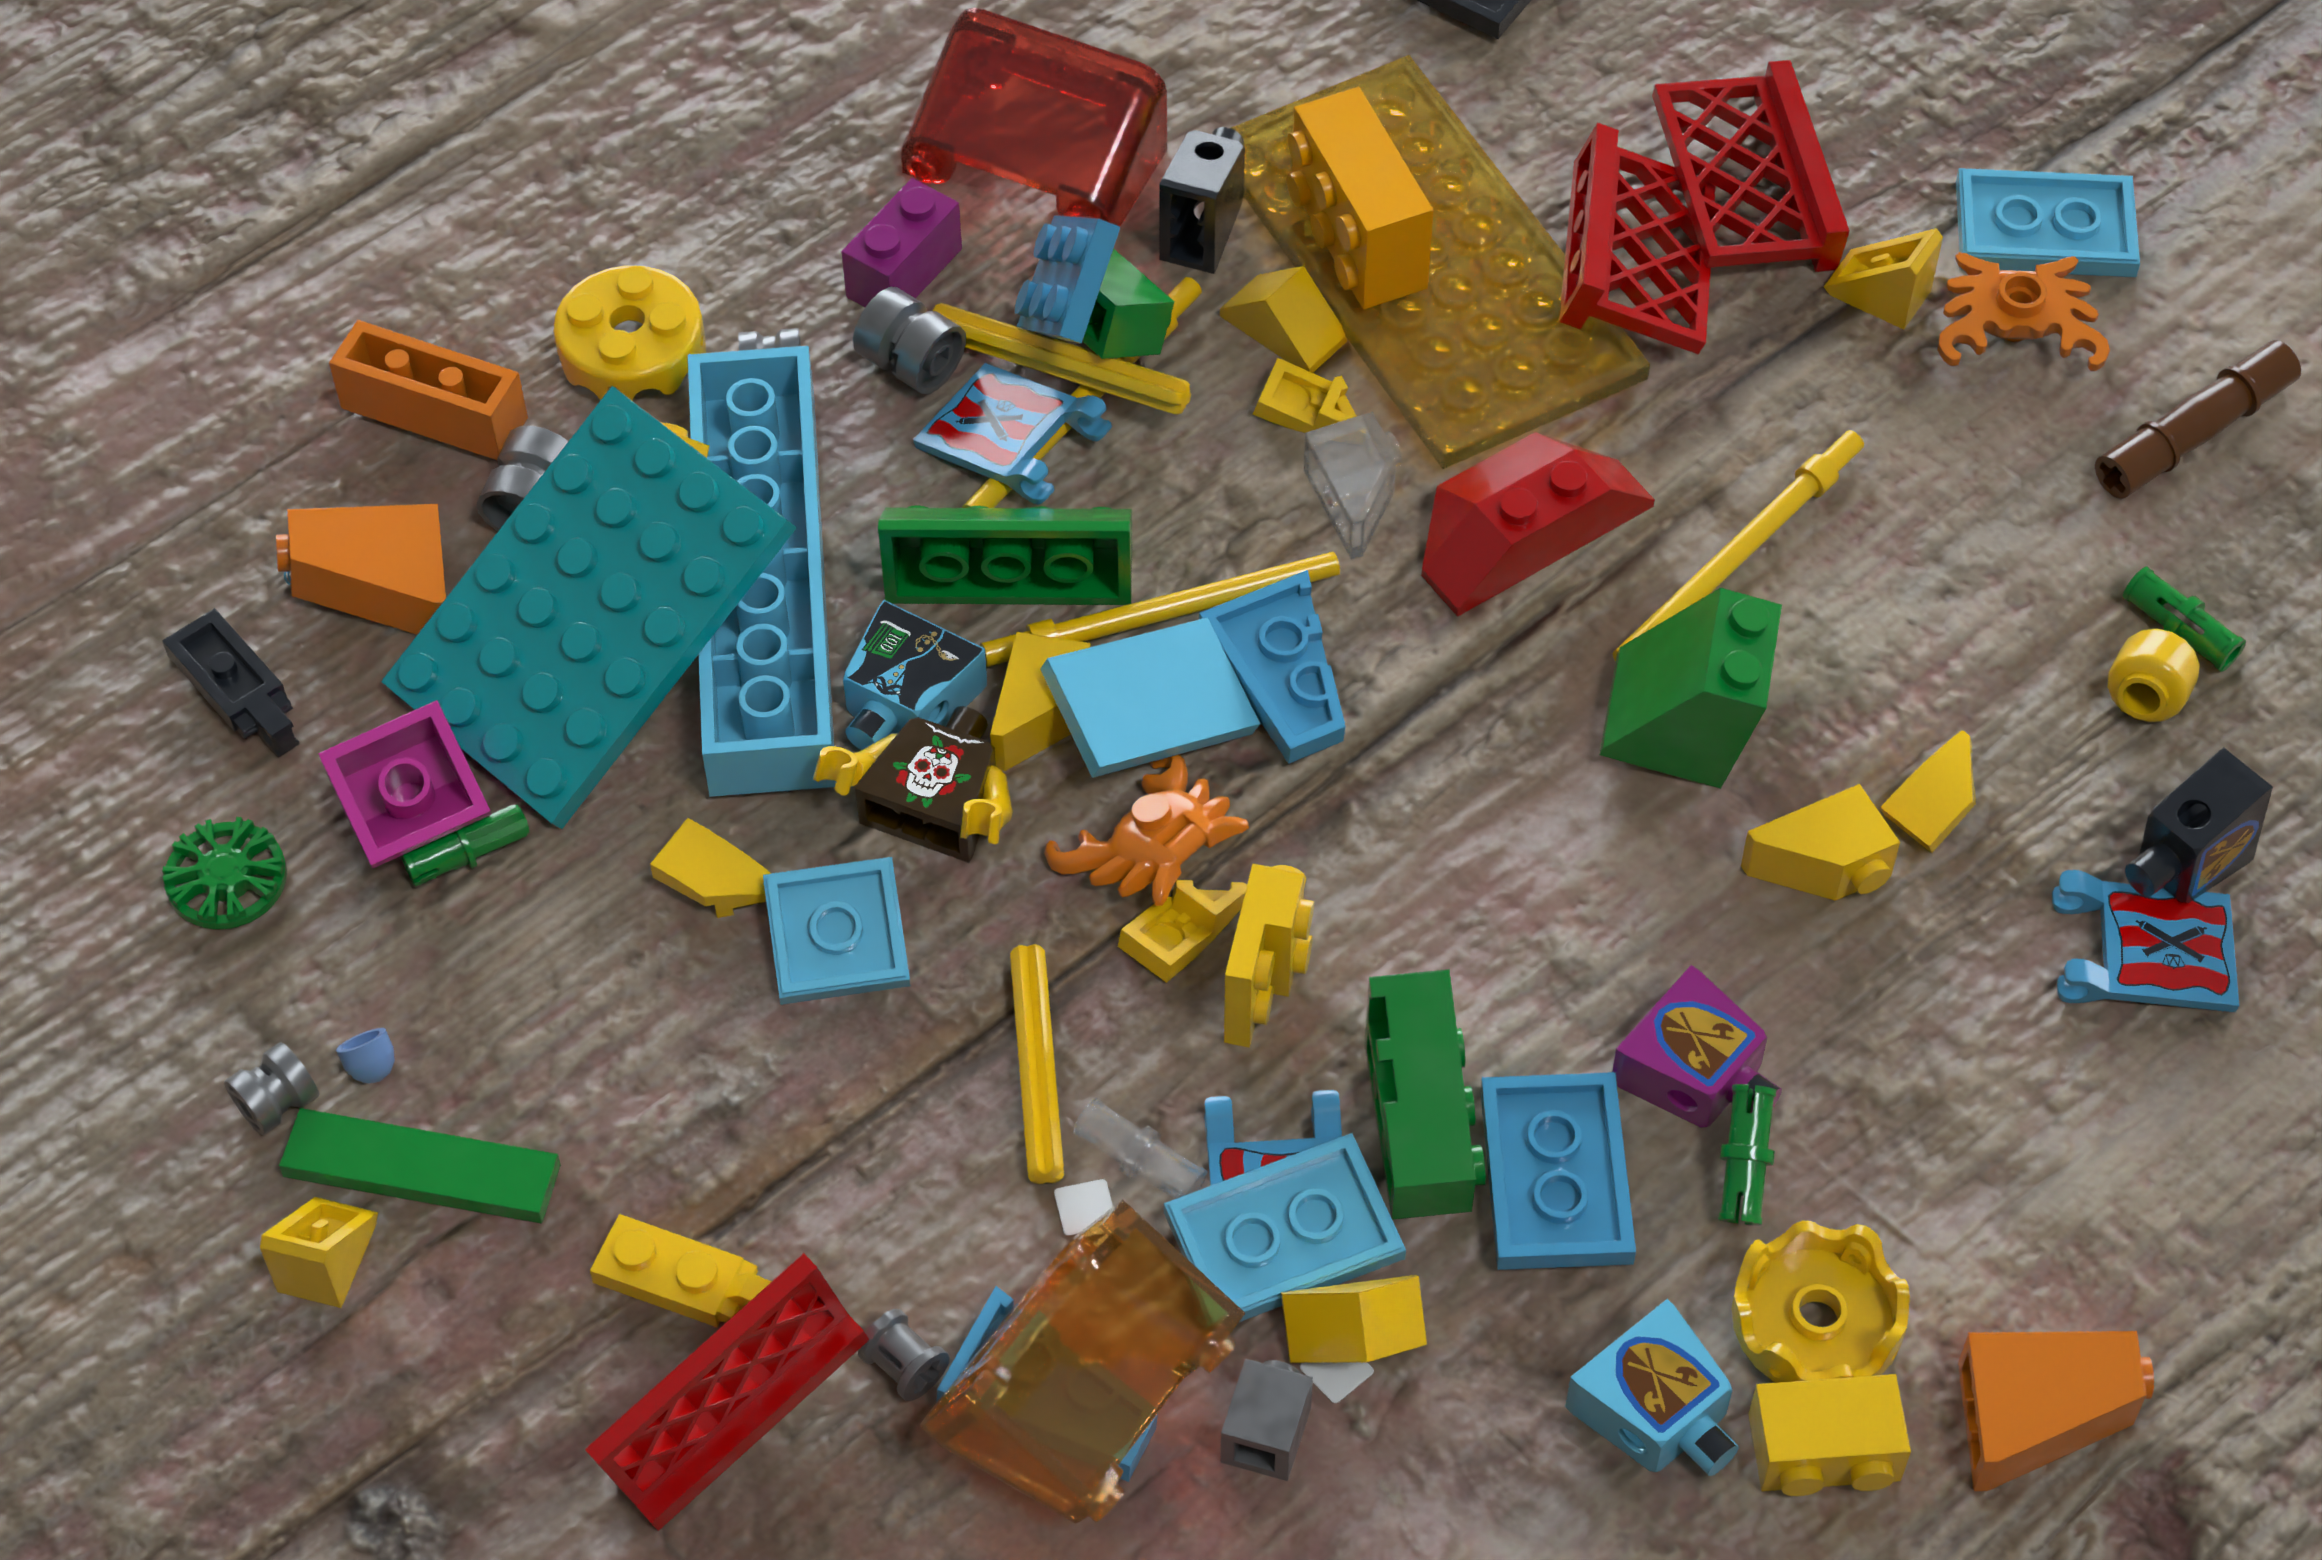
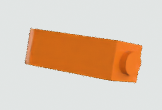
(367, 561)
(2046, 1396)

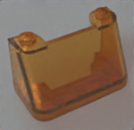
(1085, 1365)

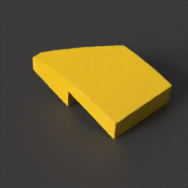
(1302, 399)
(1935, 794)
(709, 870)
(1180, 929)

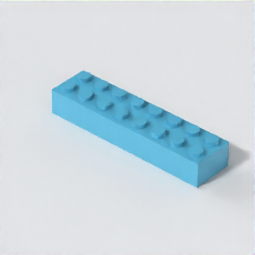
(769, 660)

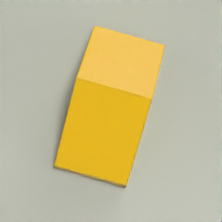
(1889, 276)
(1287, 317)
(318, 1250)
(1354, 1321)

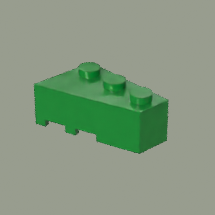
(1421, 1095)

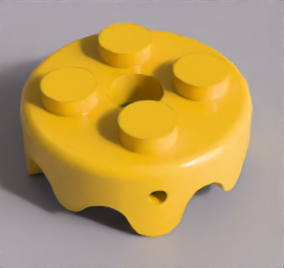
(632, 361)
(1826, 1267)

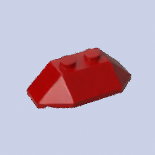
(1522, 515)

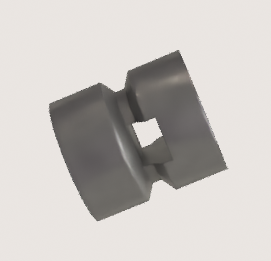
(911, 341)
(521, 464)

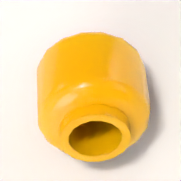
(2153, 675)

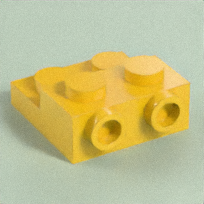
(1266, 948)

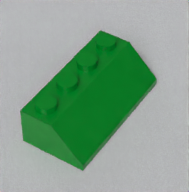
(1006, 555)

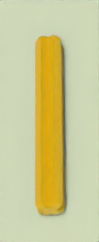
(1036, 1064)

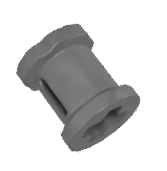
(903, 1355)

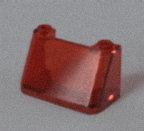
(1040, 116)

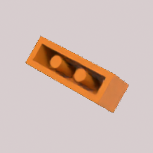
(427, 389)

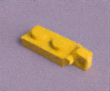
(675, 1272)

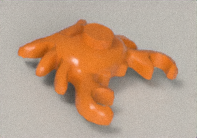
(2020, 308)
(1153, 835)

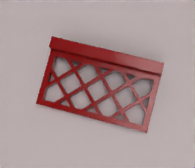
(1798, 169)
(1597, 230)
(729, 1393)

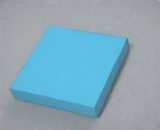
(836, 930)

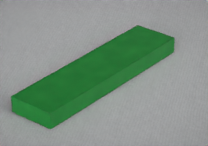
(420, 1165)

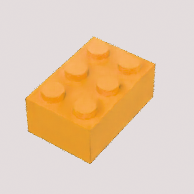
(1360, 198)

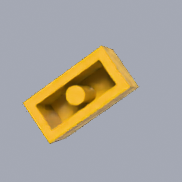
(1829, 1434)

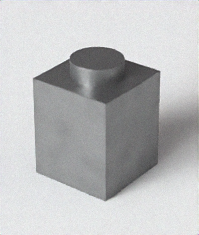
(1266, 1418)

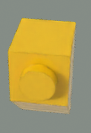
(1026, 711)
(1825, 847)

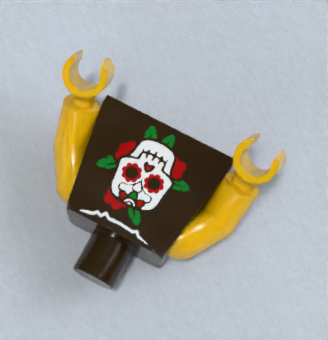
(927, 783)

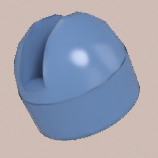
(367, 1055)

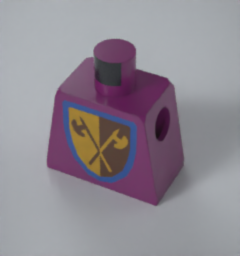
(1692, 1052)

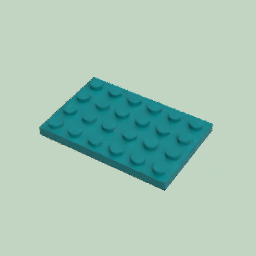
(589, 605)

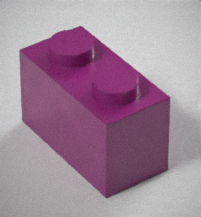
(903, 244)

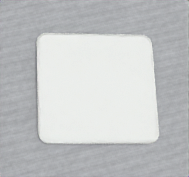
(1082, 1204)
(1337, 1379)

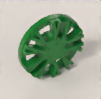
(224, 873)

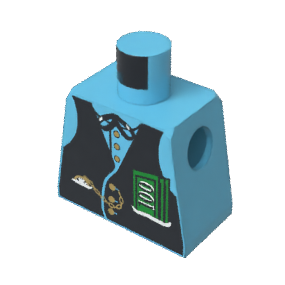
(908, 672)

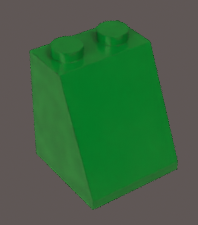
(1693, 688)

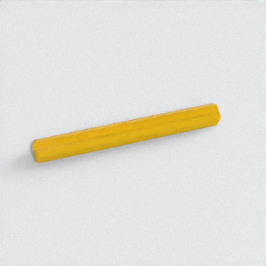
(1070, 361)

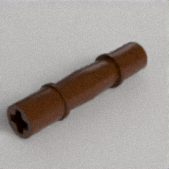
(2197, 419)

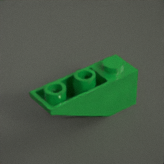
(1128, 313)

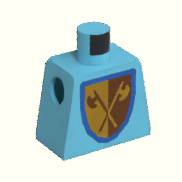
(1657, 1395)

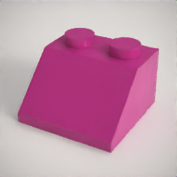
(404, 784)

